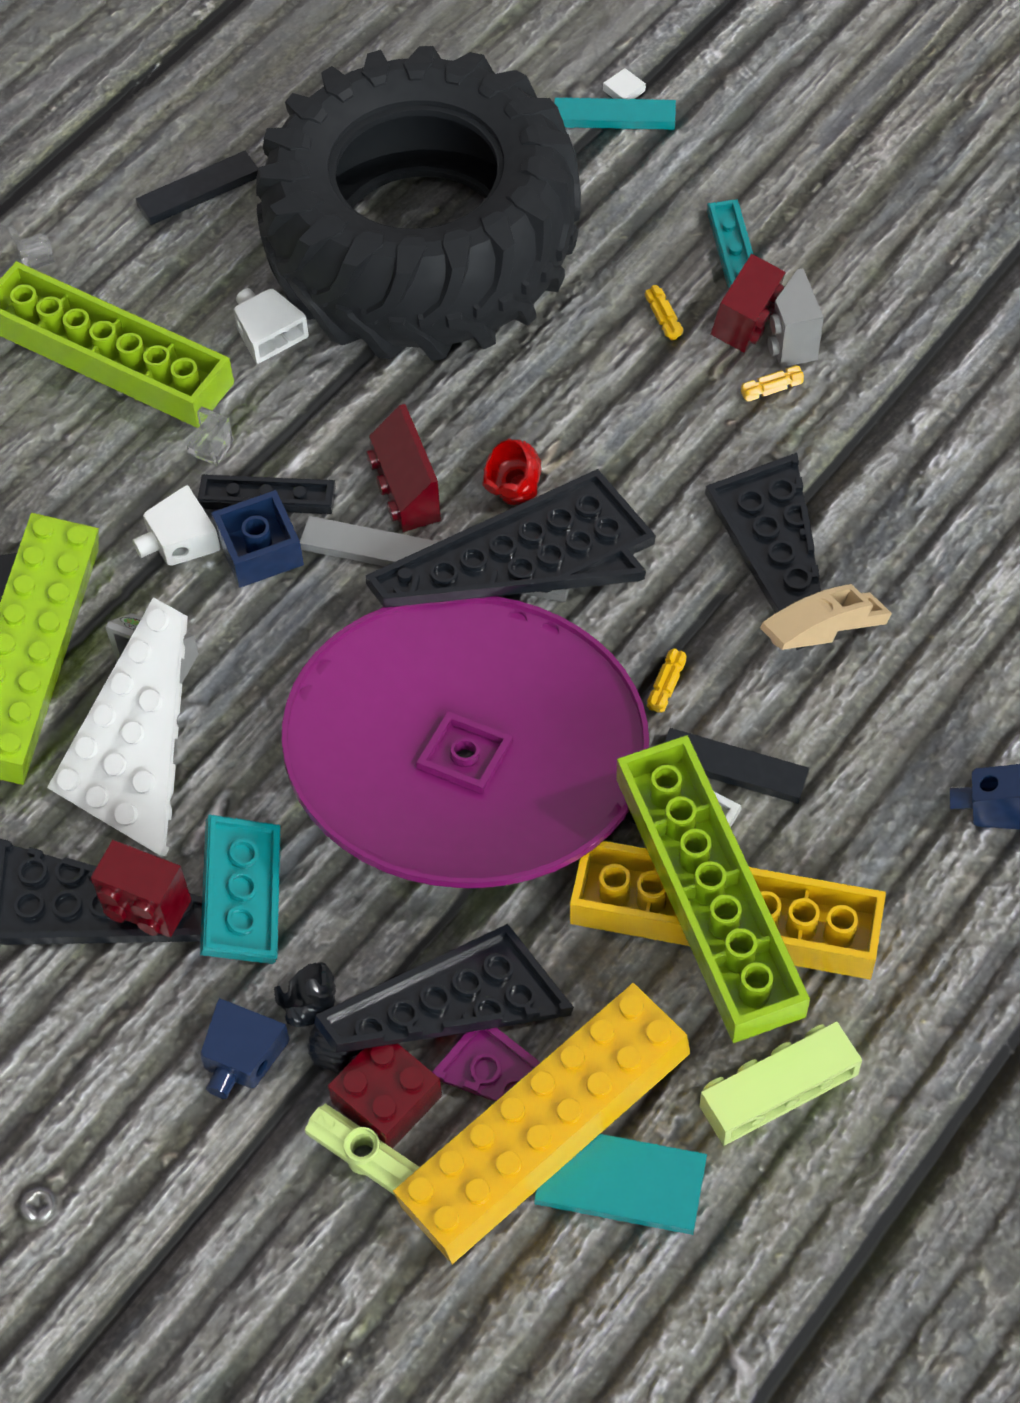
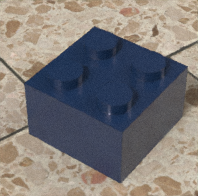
(258, 538)

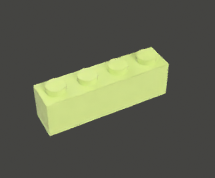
(779, 1082)

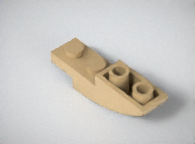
(822, 615)

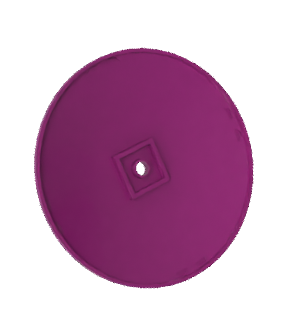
(410, 686)

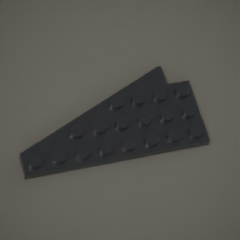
(553, 542)

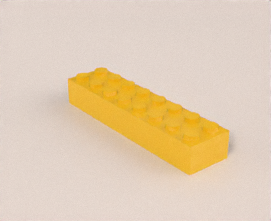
(819, 920)
(542, 1122)

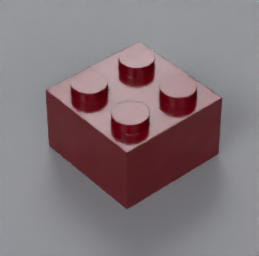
(748, 304)
(141, 889)
(385, 1091)

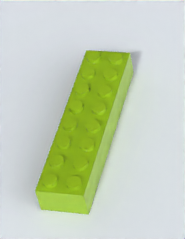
(111, 345)
(36, 630)
(712, 890)

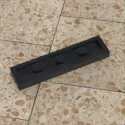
(197, 187)
(296, 494)
(747, 768)

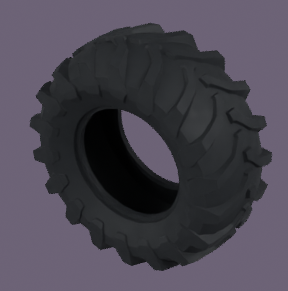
(406, 123)

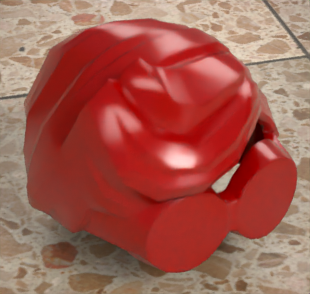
(512, 471)

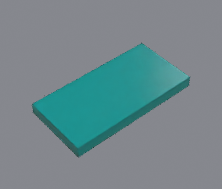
(240, 890)
(629, 1184)

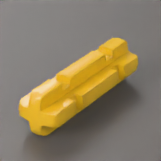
(663, 312)
(772, 383)
(666, 680)

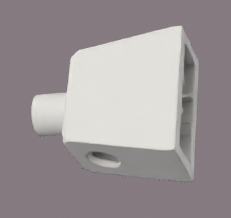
(268, 323)
(178, 529)

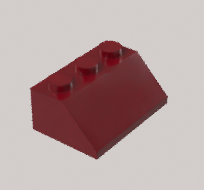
(404, 471)

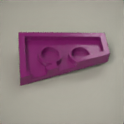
(485, 1064)

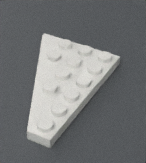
(125, 748)

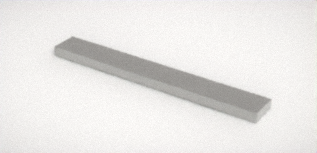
(373, 546)

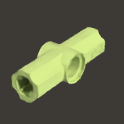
(344, 1136)

